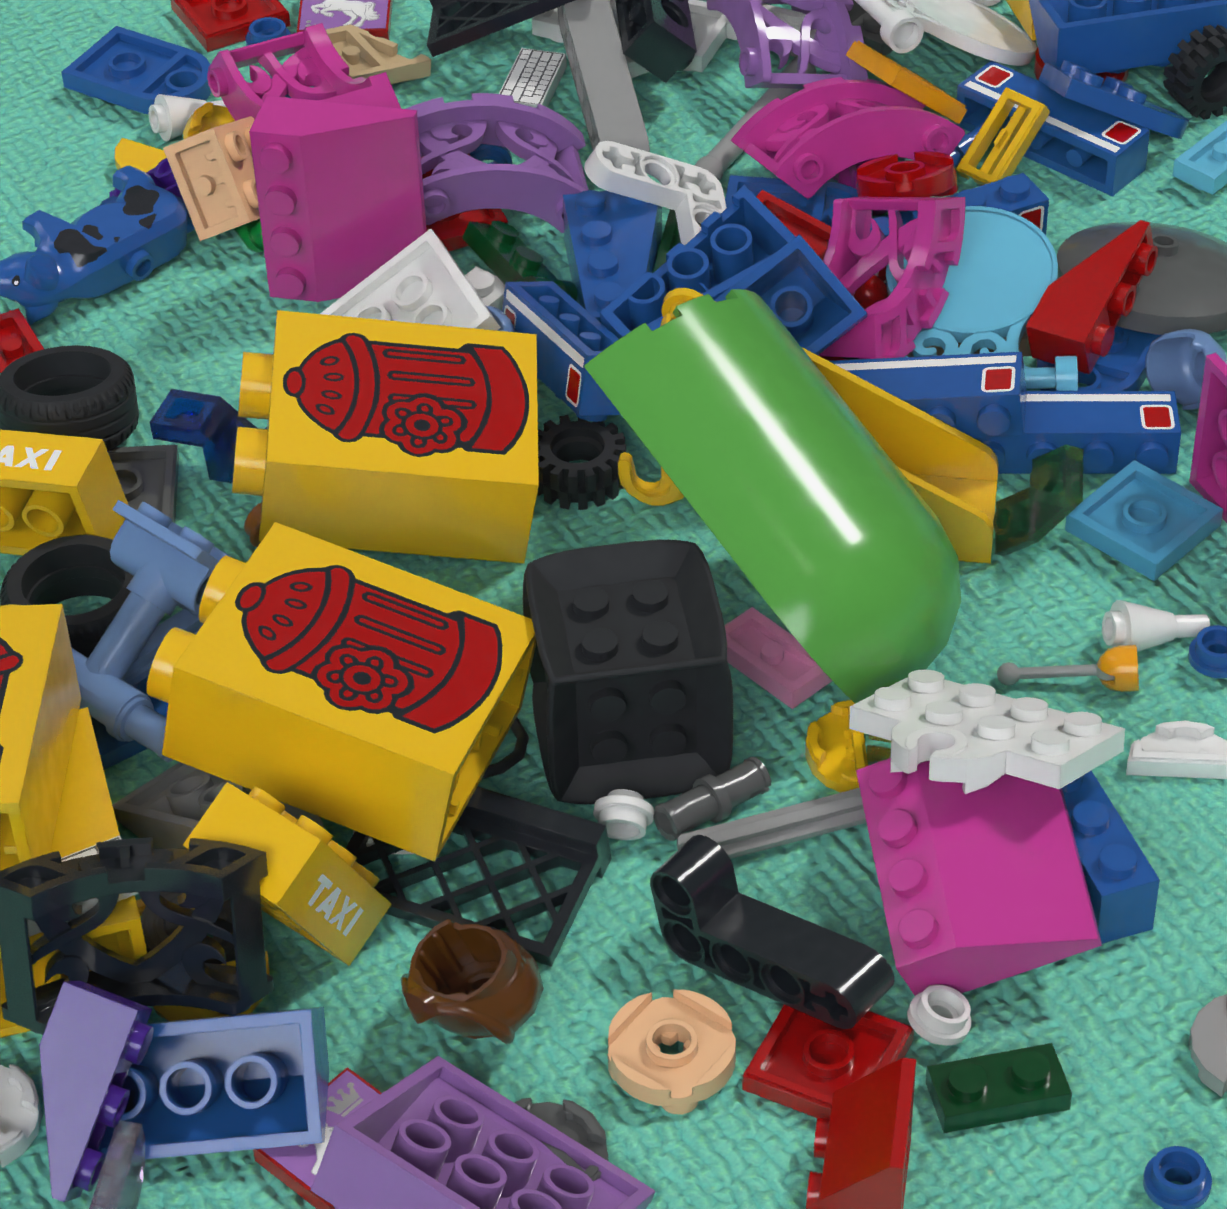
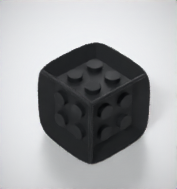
(628, 669)

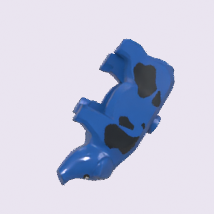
(99, 249)

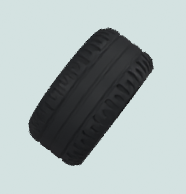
(70, 394)
(67, 570)

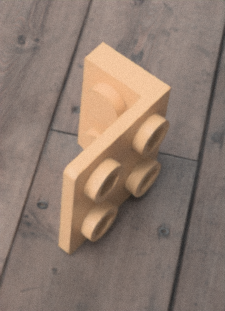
(216, 177)

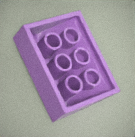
(461, 1146)

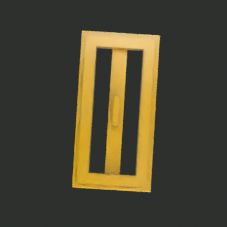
(1009, 144)

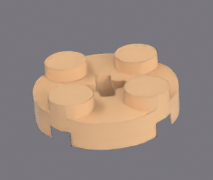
(671, 1079)

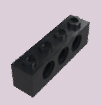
(657, 35)

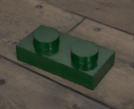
(998, 1088)

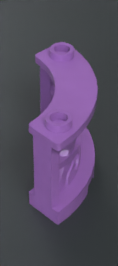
(762, 32)
(466, 184)

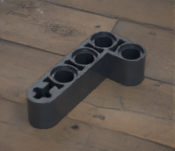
(759, 944)

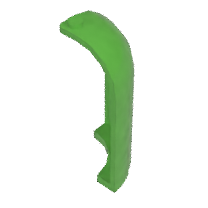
(790, 486)

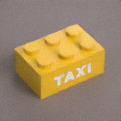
(55, 489)
(310, 878)

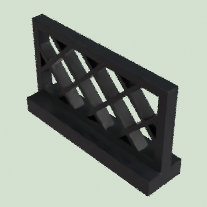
(465, 21)
(498, 825)

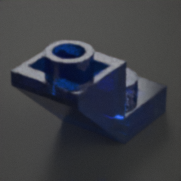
(201, 422)

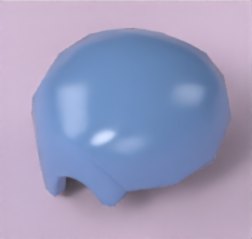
(1178, 364)

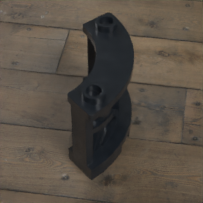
(205, 874)

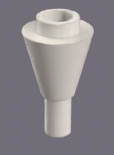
(171, 114)
(1147, 626)

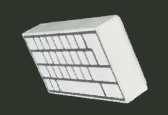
(534, 77)

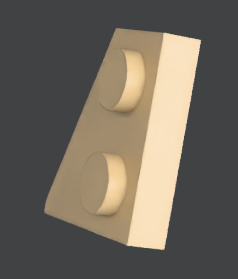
(375, 55)

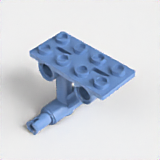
(168, 571)

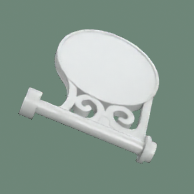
(956, 22)

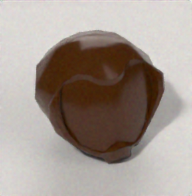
(472, 981)

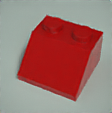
(866, 1142)

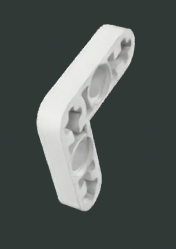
(684, 187)

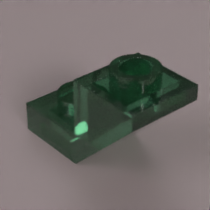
(1035, 511)

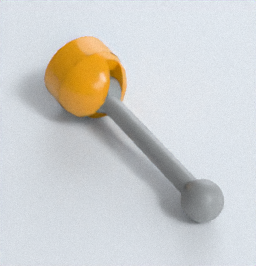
(1115, 669)

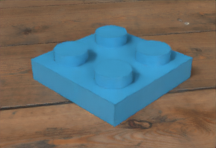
(1144, 520)

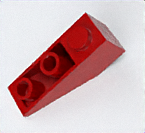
(1088, 301)

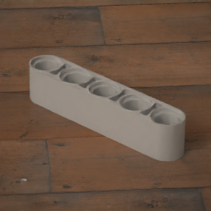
(601, 74)

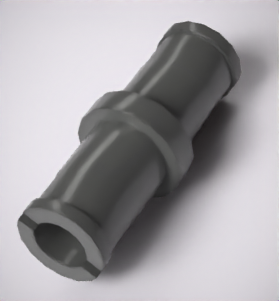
(711, 798)

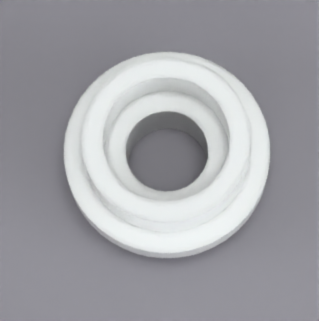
(624, 814)
(940, 1015)

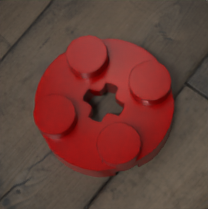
(925, 177)

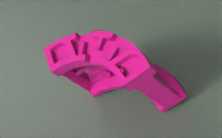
(312, 64)
(837, 126)
(856, 255)

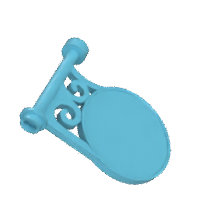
(994, 293)

